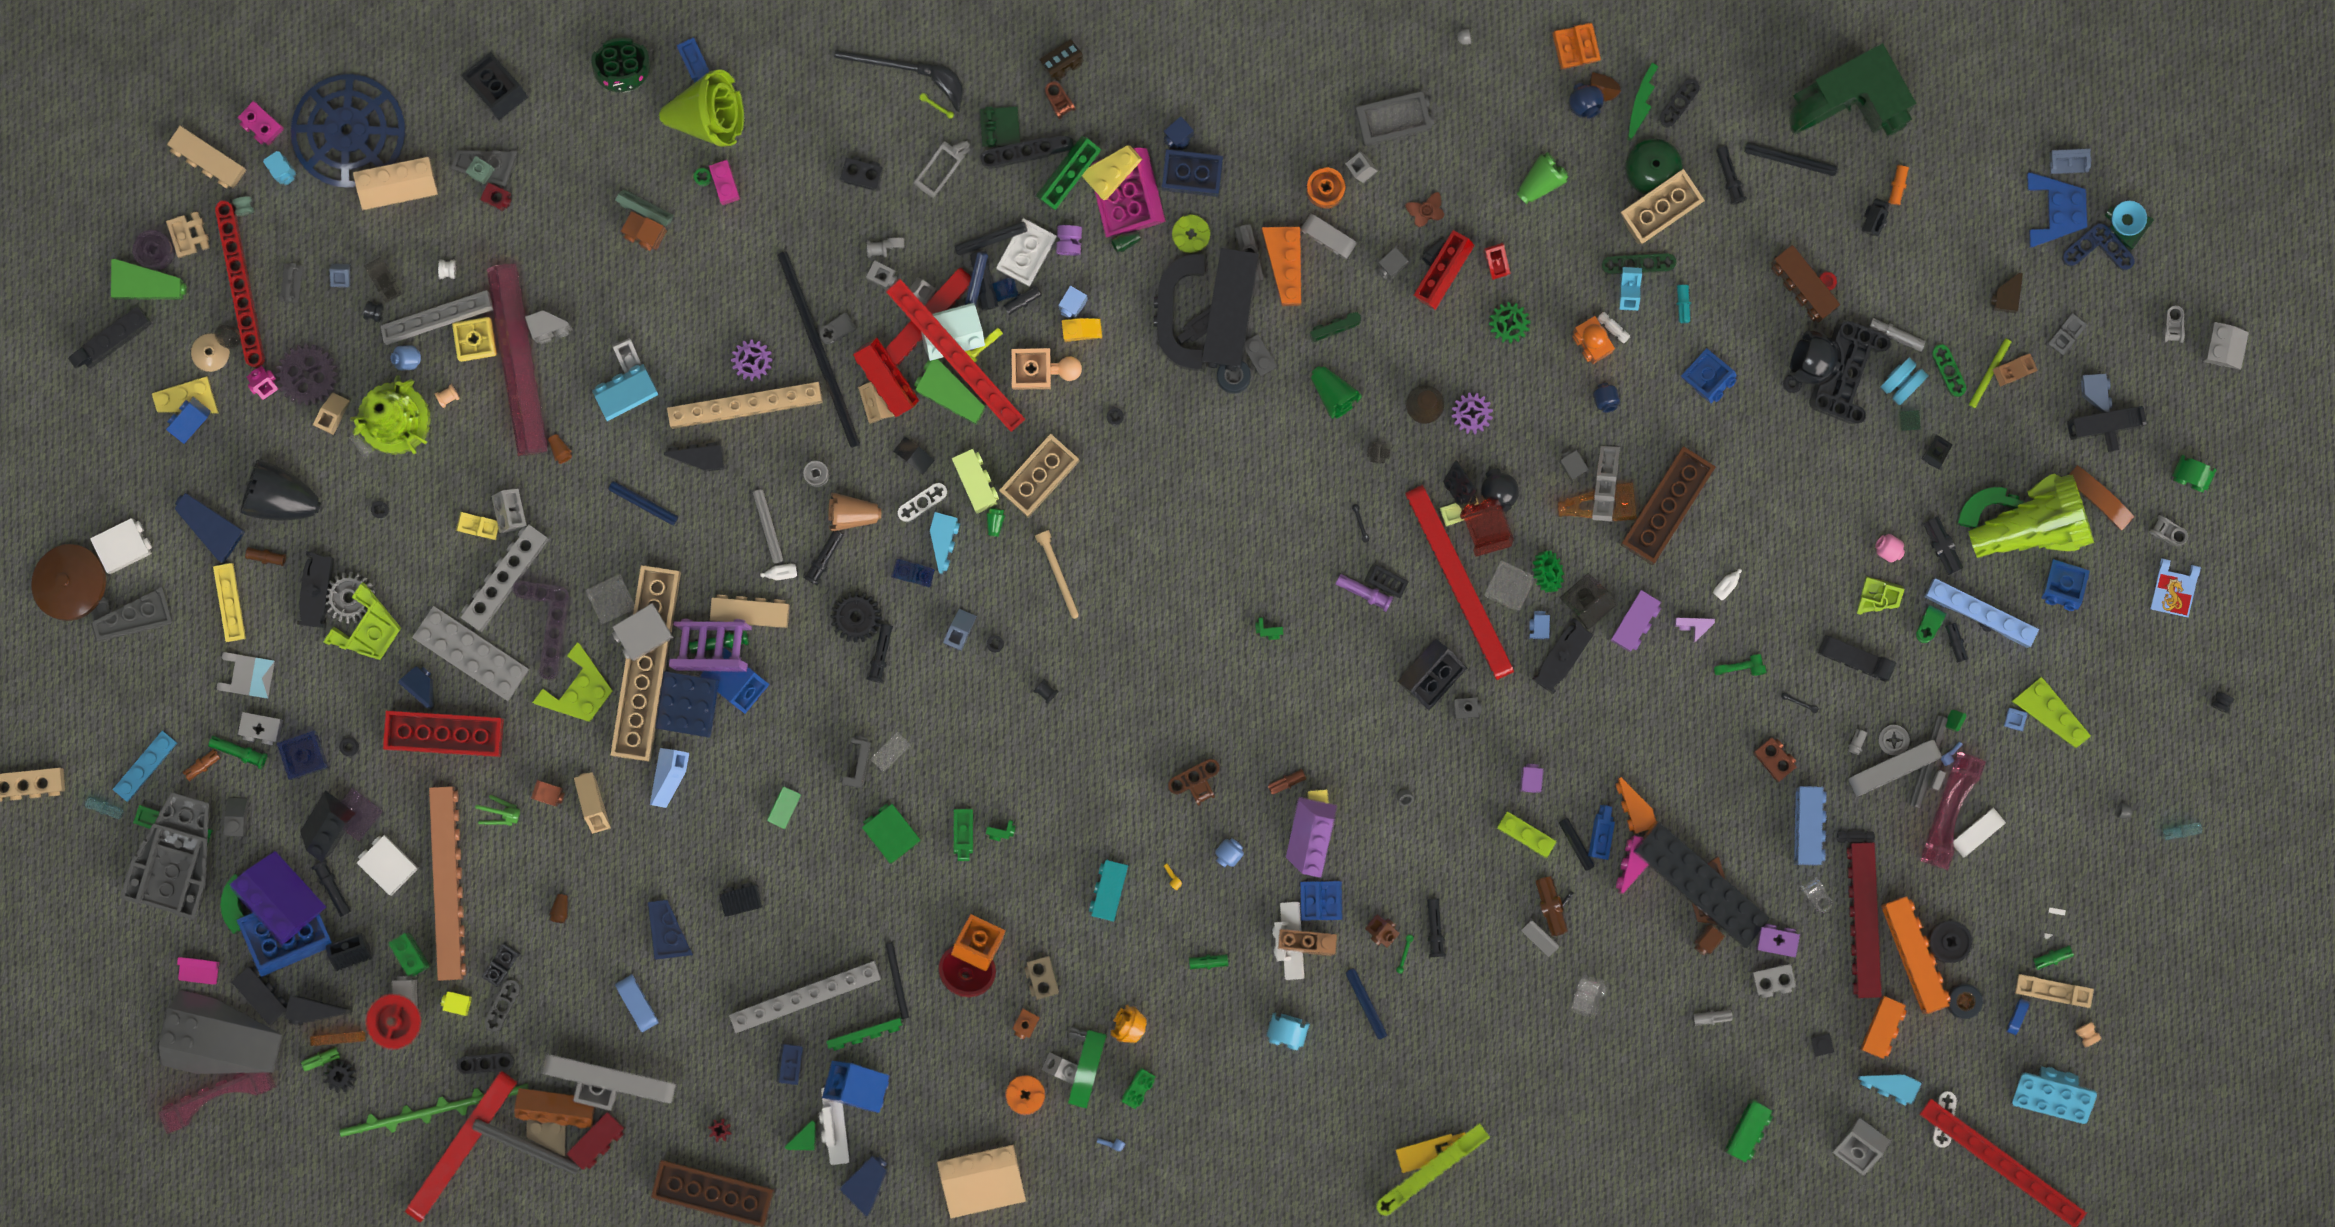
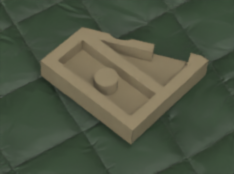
(548, 1135)

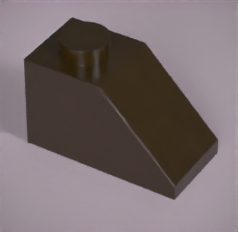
(2008, 295)

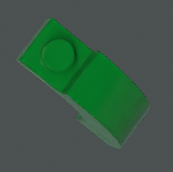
(1972, 508)
(231, 907)

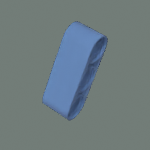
(636, 1003)

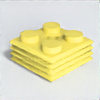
(464, 331)

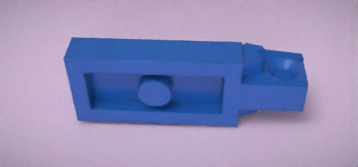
(693, 59)
(1602, 833)

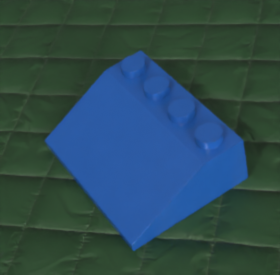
(270, 954)

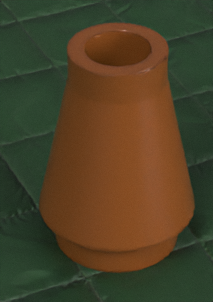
(559, 449)

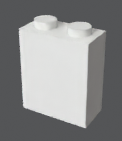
(121, 545)
(387, 864)

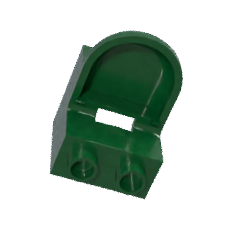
(1865, 81)

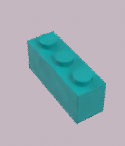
(1108, 890)

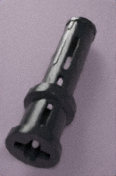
(1733, 184)
(816, 564)
(878, 663)
(327, 879)
(1436, 938)

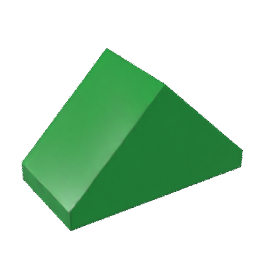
(805, 1139)

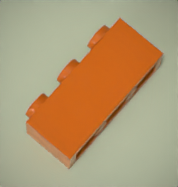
(1883, 1027)

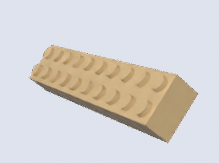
(643, 677)

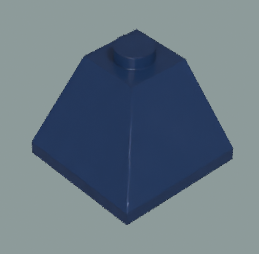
(419, 685)

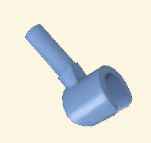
(1947, 758)
(1118, 1145)

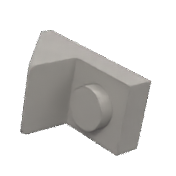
(626, 354)

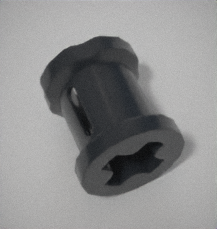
(1045, 691)

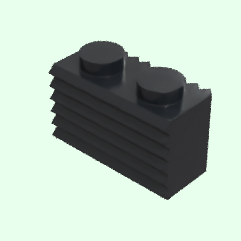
(740, 900)
(348, 952)

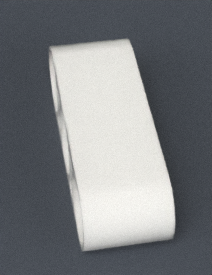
(1978, 832)

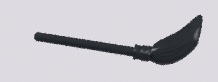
(940, 74)

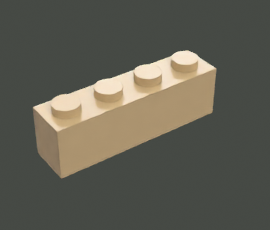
(207, 157)
(753, 612)

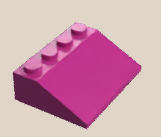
(1134, 202)

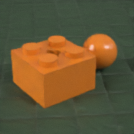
(1593, 340)

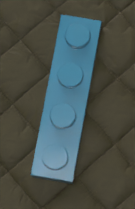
(145, 766)

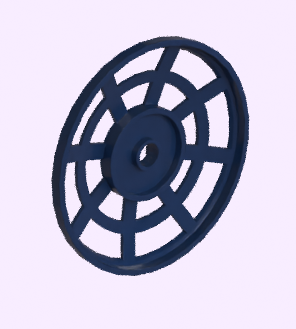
(347, 116)

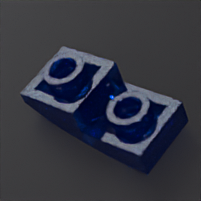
(913, 573)

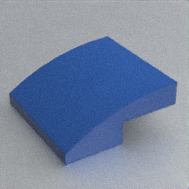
(1321, 900)

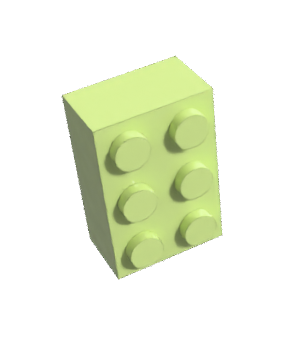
(975, 480)

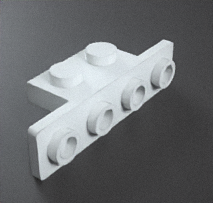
(1292, 960)
(835, 1131)

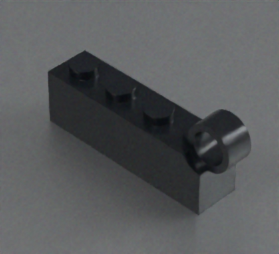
(111, 339)

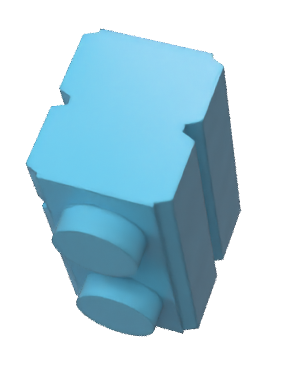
(280, 168)

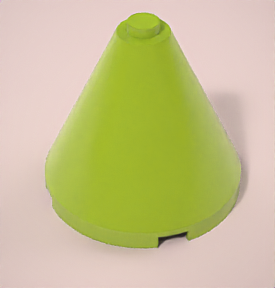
(707, 110)

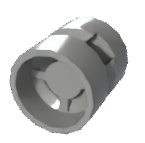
(816, 474)

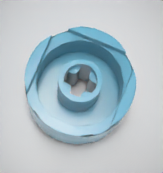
(1287, 1030)

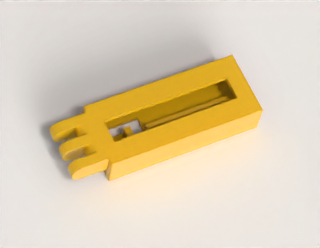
(1420, 1154)

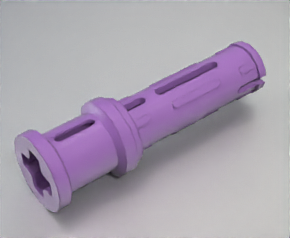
(1372, 595)

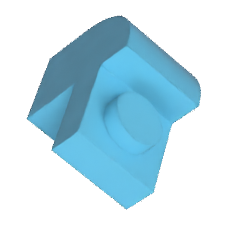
(1630, 288)

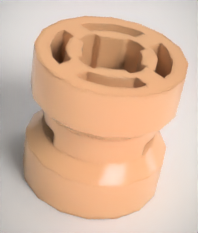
(2088, 1034)

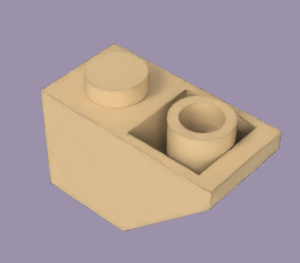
(331, 413)

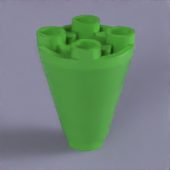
(1542, 179)

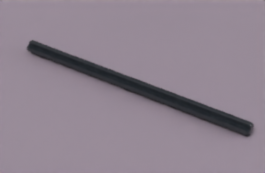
(818, 349)

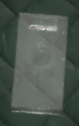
(890, 752)

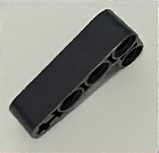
(1857, 658)

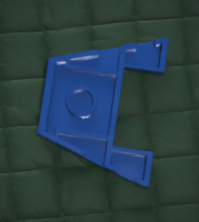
(2065, 209)

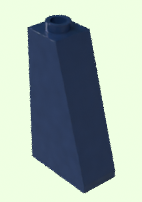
(212, 529)

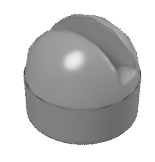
(1464, 36)

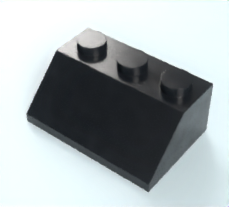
(1432, 674)
(326, 826)

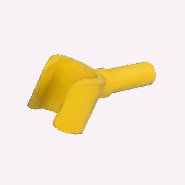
(1176, 882)

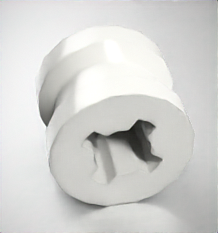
(447, 269)

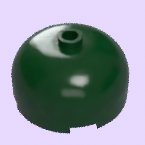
(1639, 166)

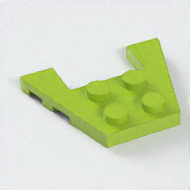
(373, 632)
(585, 693)

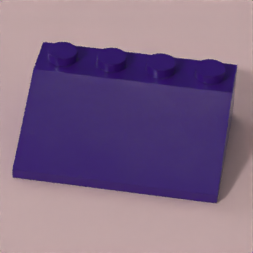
(277, 897)

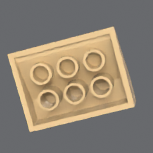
(981, 1181)

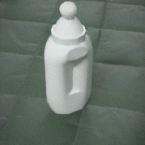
(781, 572)
(1726, 585)

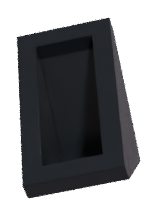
(914, 455)

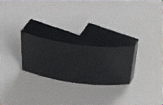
(501, 964)

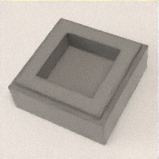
(1937, 780)

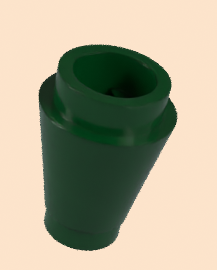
(1125, 240)

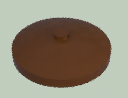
(68, 582)

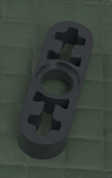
(1675, 117)

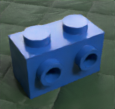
(188, 419)

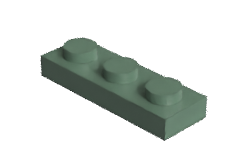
(644, 208)

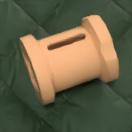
(447, 396)

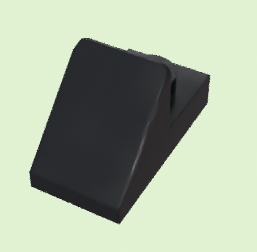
(1937, 452)

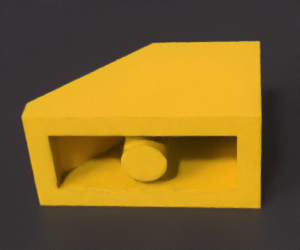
(1081, 329)

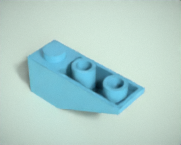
(942, 532)
(1899, 1086)

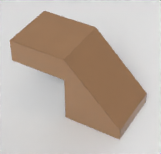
(2015, 370)

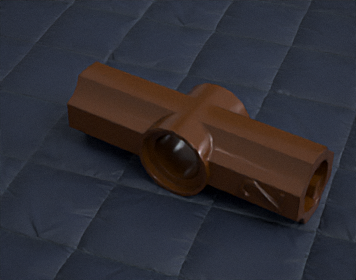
(1551, 906)

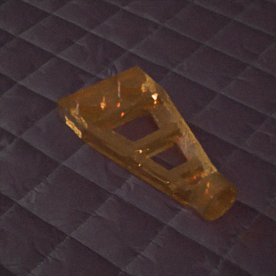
(1624, 501)

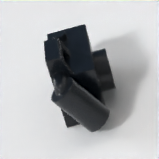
(1876, 217)

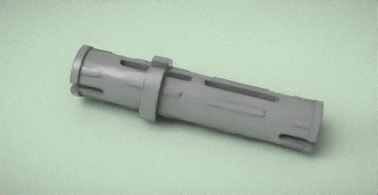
(1896, 334)

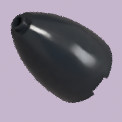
(277, 495)

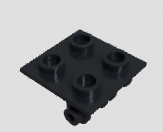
(1460, 486)

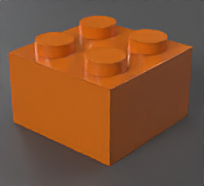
(978, 942)

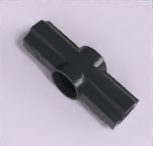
(1943, 545)

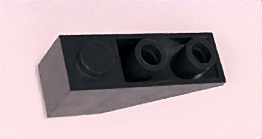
(703, 458)

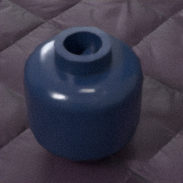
(1606, 397)

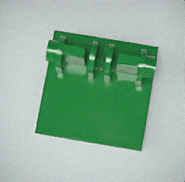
(1135, 1094)

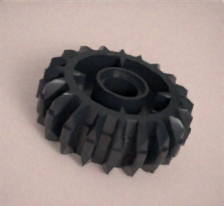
(860, 628)

